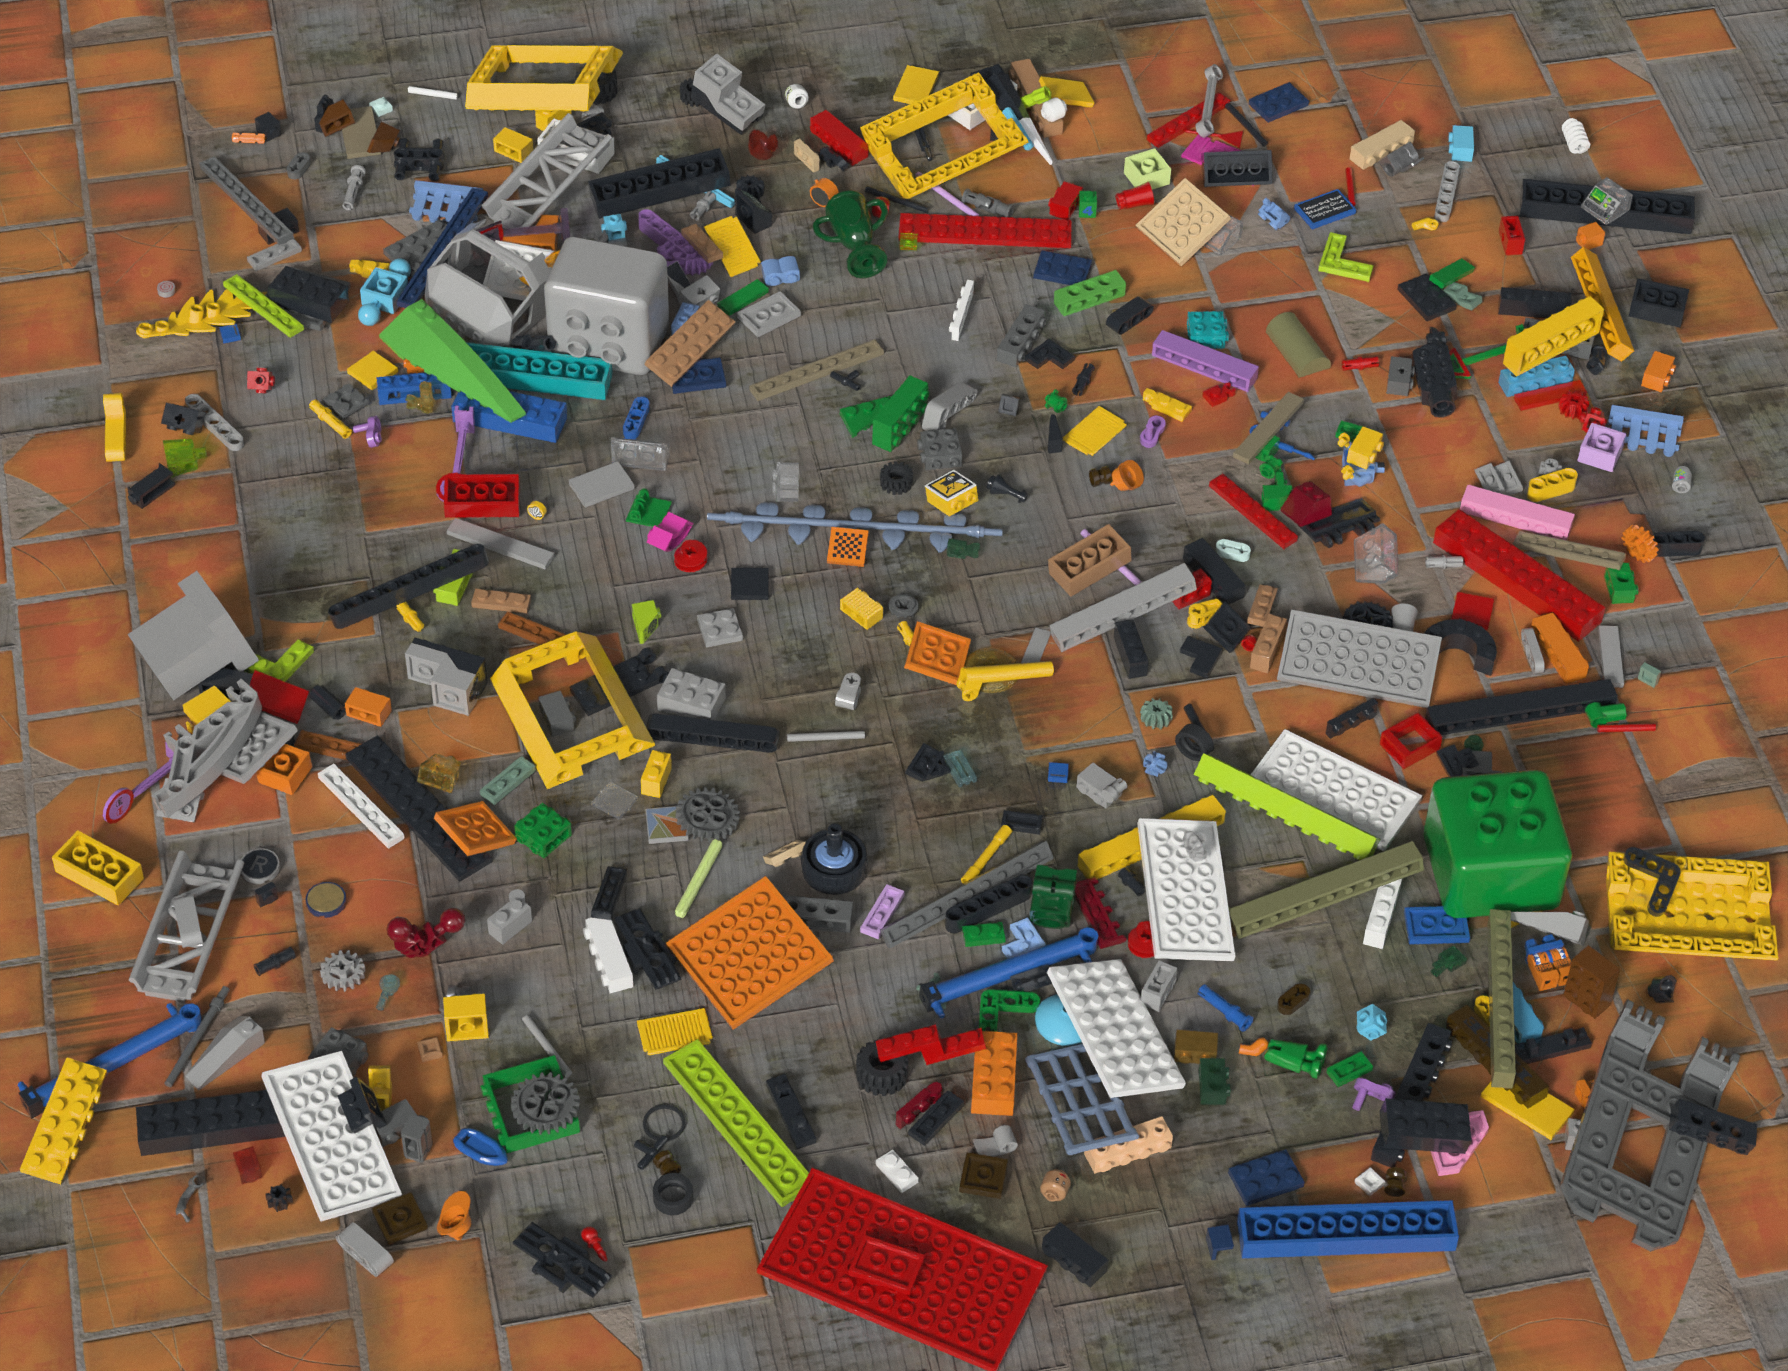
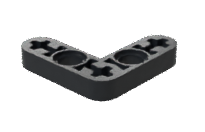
(1663, 877)

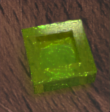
(908, 241)

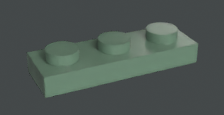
(507, 780)

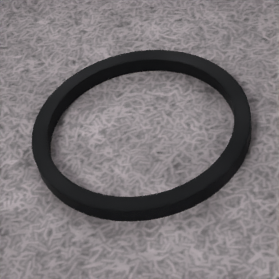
(664, 1107)

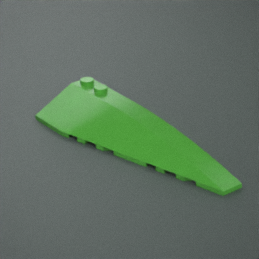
(434, 346)

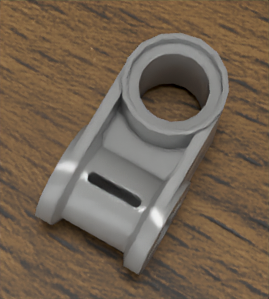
(849, 692)

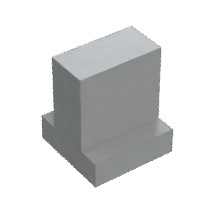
(191, 639)

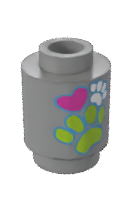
(1682, 479)

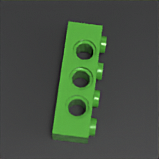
(1089, 293)

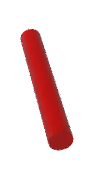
(1350, 186)
(1626, 727)

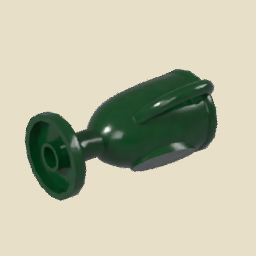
(854, 229)

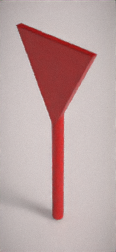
(1233, 138)

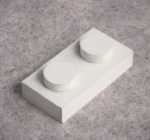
(897, 1171)

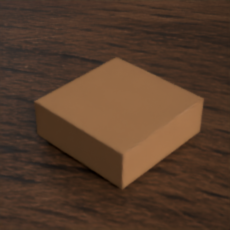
(429, 1049)

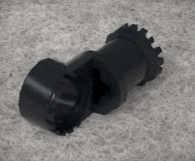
(832, 159)
(1598, 360)

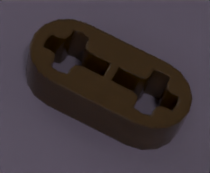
(1296, 1001)

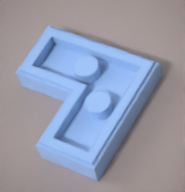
(1026, 936)

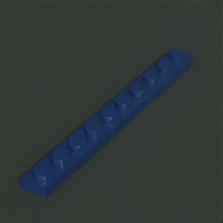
(461, 219)

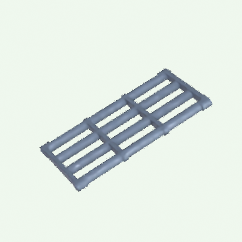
(1077, 1113)

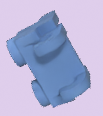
(1274, 213)

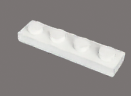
(963, 305)

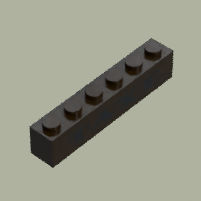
(1475, 1037)

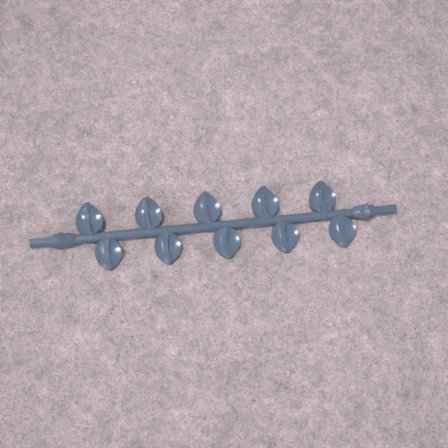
(861, 517)

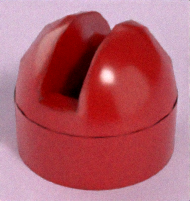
(1249, 642)

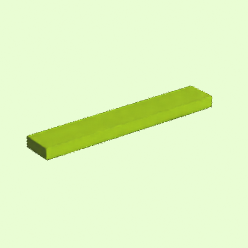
(263, 305)

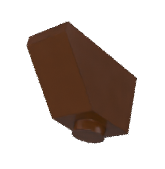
(336, 118)
(384, 139)

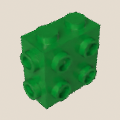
(542, 830)

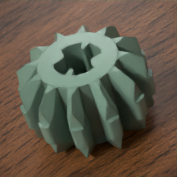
(1156, 713)

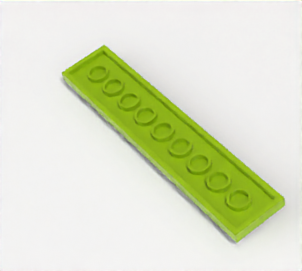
(738, 1121)

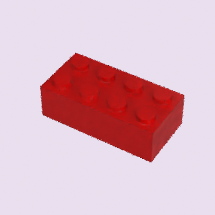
(481, 495)

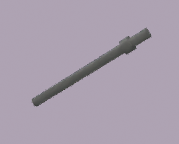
(215, 1006)

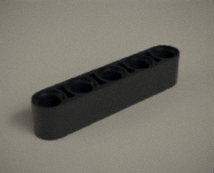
(988, 903)

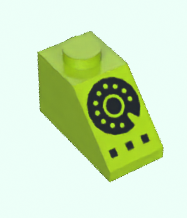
(645, 619)

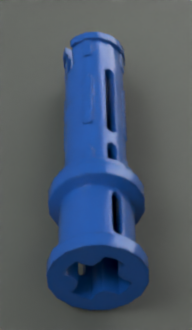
(1232, 1012)

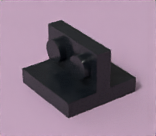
(361, 1106)

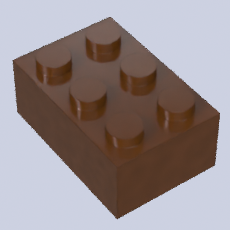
(1591, 982)

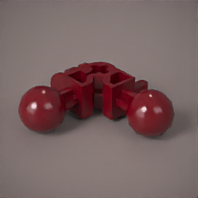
(422, 942)

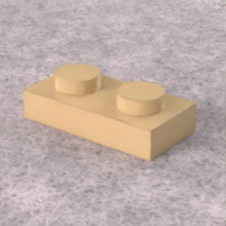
(806, 155)
(779, 856)

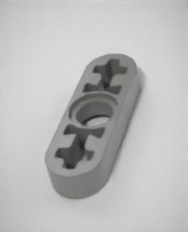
(1532, 650)

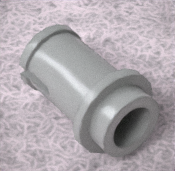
(592, 112)

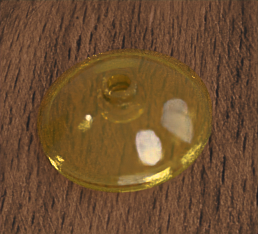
(991, 656)

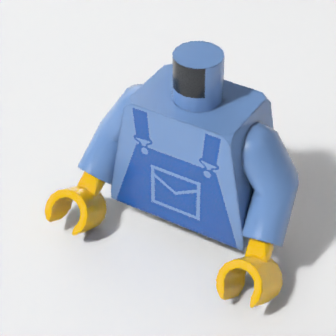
(1353, 474)

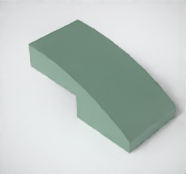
(1459, 294)

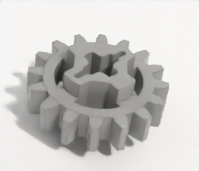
(342, 970)

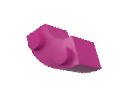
(669, 532)

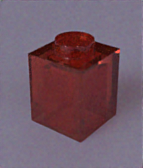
(247, 1165)

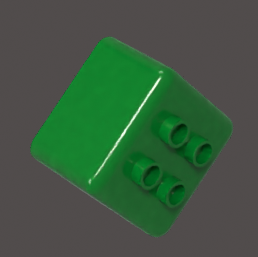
(1497, 843)

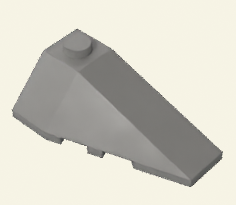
(1562, 924)
(227, 1049)

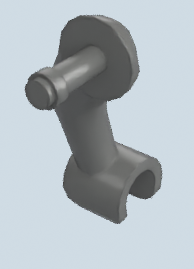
(181, 1206)

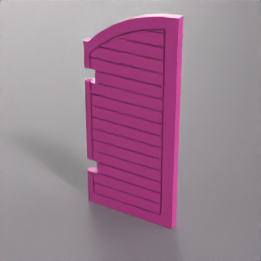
(1201, 145)

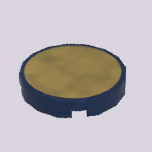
(326, 899)

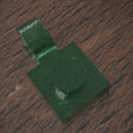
(960, 549)
(1448, 959)

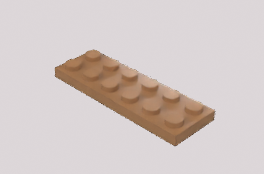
(690, 343)

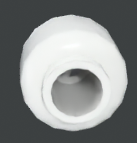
(796, 96)
(1053, 109)

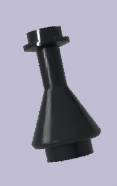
(998, 485)

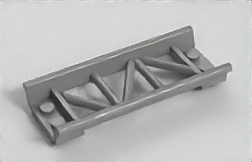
(566, 130)
(159, 979)

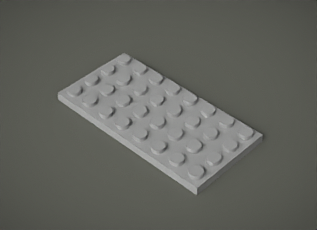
(1359, 658)

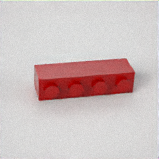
(839, 137)

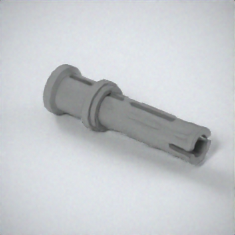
(355, 181)

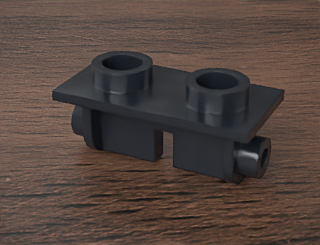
(1031, 979)

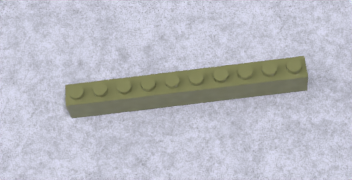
(1325, 889)
(1501, 999)

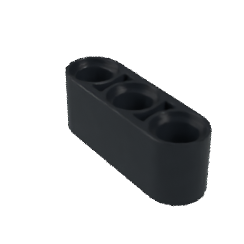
(1129, 315)
(1679, 543)

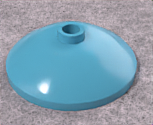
(1055, 1023)

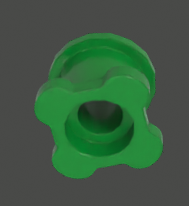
(1055, 401)
(1270, 467)

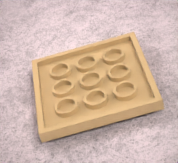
(1183, 222)

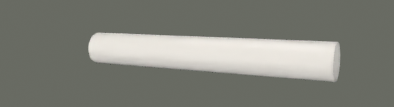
(430, 92)

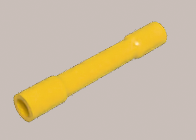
(998, 840)

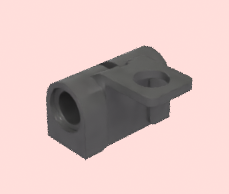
(1400, 160)

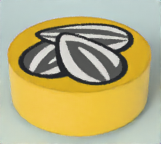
(536, 510)

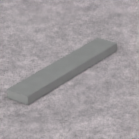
(500, 543)

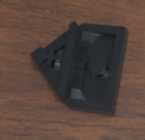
(927, 764)

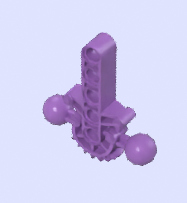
(671, 243)

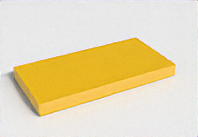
(1544, 1117)

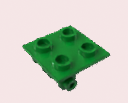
(648, 510)

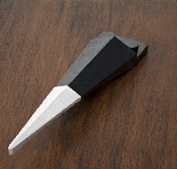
(1006, 97)

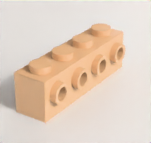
(1153, 1138)

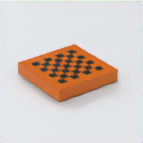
(847, 546)

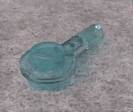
(389, 985)

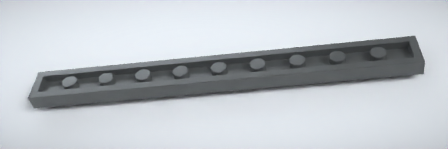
(246, 200)
(936, 910)

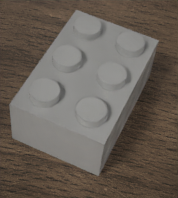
(690, 695)

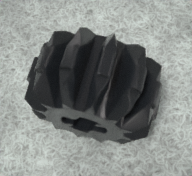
(752, 185)

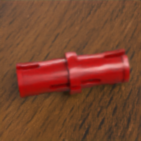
(1360, 363)

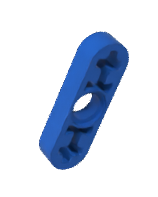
(635, 411)

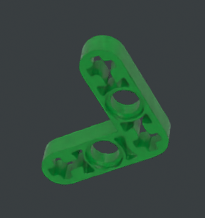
(999, 1004)

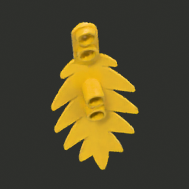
(198, 316)

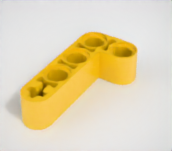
(115, 427)

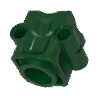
(1053, 897)

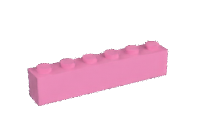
(1517, 513)

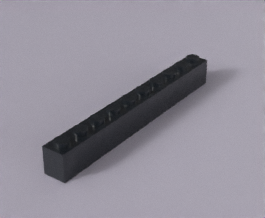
(1519, 707)

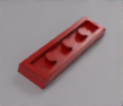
(1547, 395)

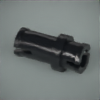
(1129, 879)

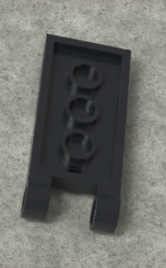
(591, 695)

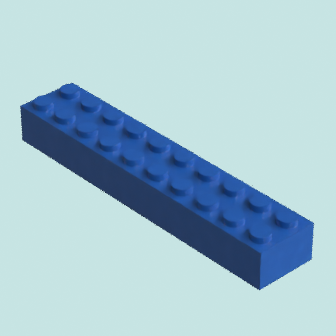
(1347, 1229)

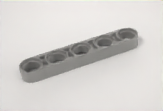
(1448, 197)
(222, 425)

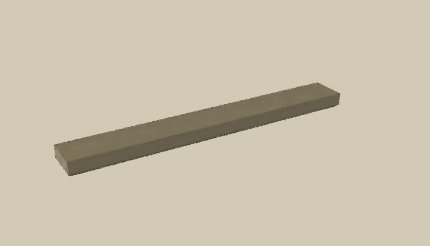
(816, 370)

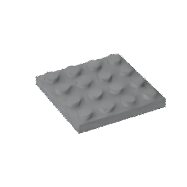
(264, 742)

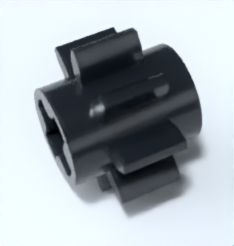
(279, 1198)

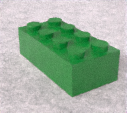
(900, 414)

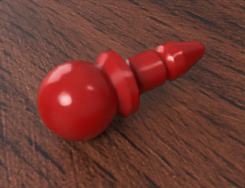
(590, 1236)

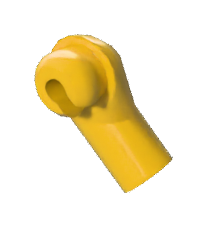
(1426, 223)

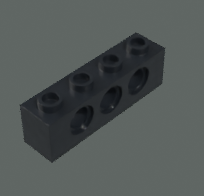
(1713, 1127)

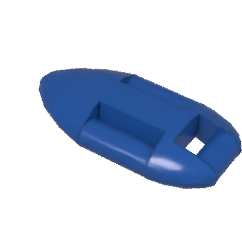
(480, 1147)

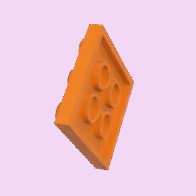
(937, 653)
(475, 828)

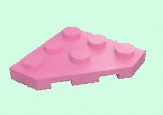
(1453, 1162)

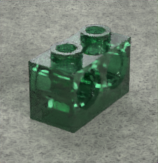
(1212, 1078)

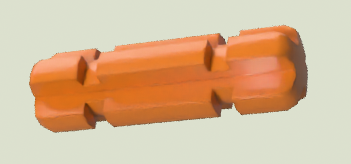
(248, 138)

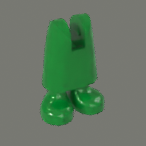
(1293, 1056)

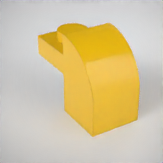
(381, 1084)

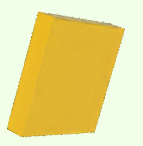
(370, 367)

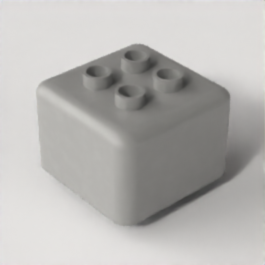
(607, 303)

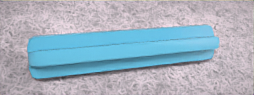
(1008, 113)

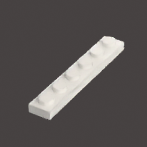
(361, 806)

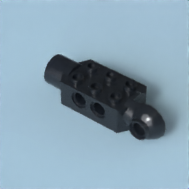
(1435, 374)

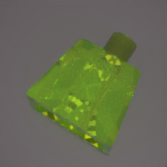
(182, 456)

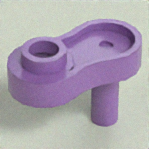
(372, 429)
(1151, 433)
(1369, 1088)

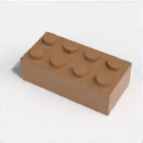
(1089, 560)

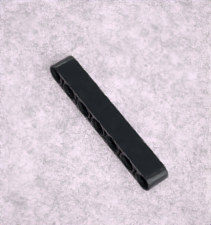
(713, 733)

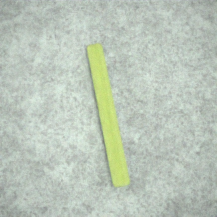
(698, 878)

